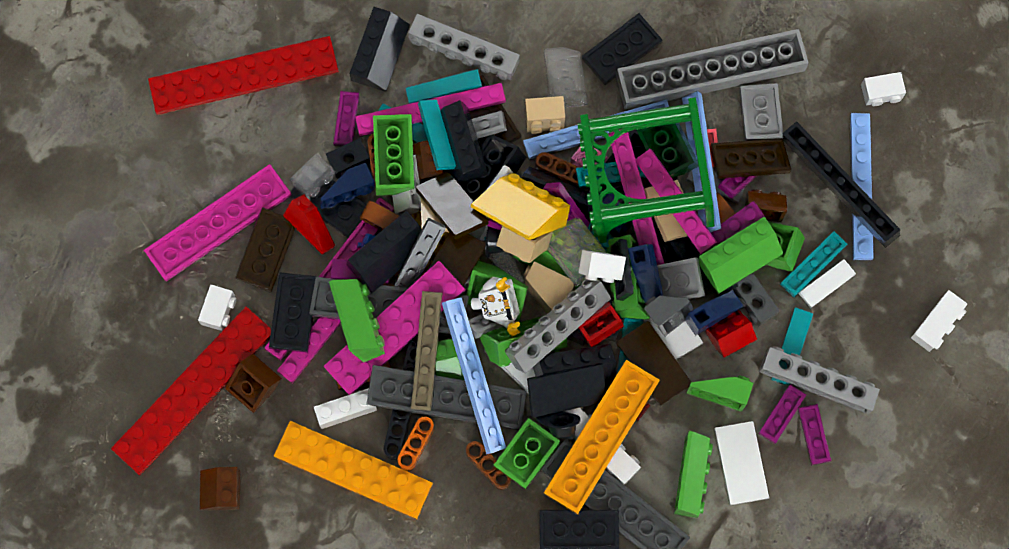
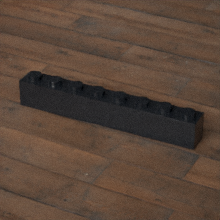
(841, 184)

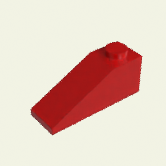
(309, 223)

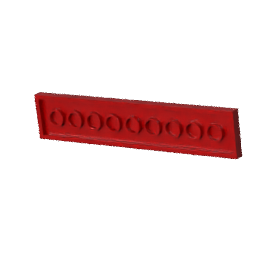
(243, 75)
(191, 391)

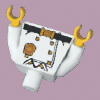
(499, 303)

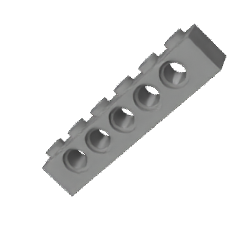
(424, 25)
(554, 334)
(867, 390)

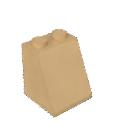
(547, 286)

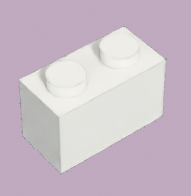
(883, 89)
(601, 265)
(217, 308)

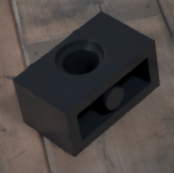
(353, 149)

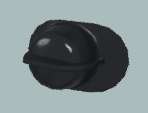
(491, 241)
(561, 424)

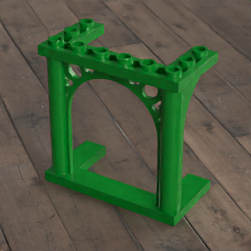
(608, 216)

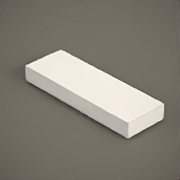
(827, 283)

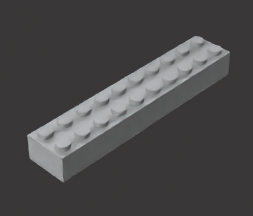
(712, 69)

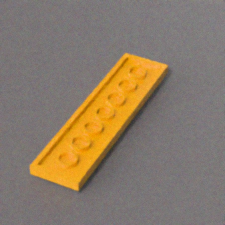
(601, 437)
(353, 470)

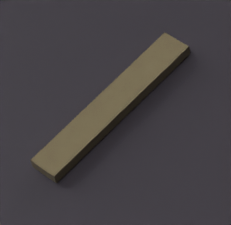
(426, 351)

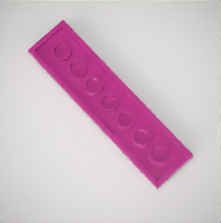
(217, 223)
(397, 326)

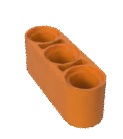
(415, 453)

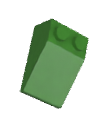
(791, 241)
(483, 272)
(447, 361)
(728, 391)
(527, 453)

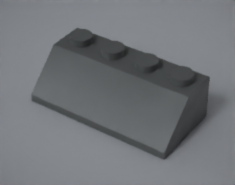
(668, 312)

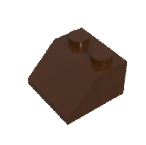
(425, 162)
(771, 204)
(252, 383)
(220, 488)

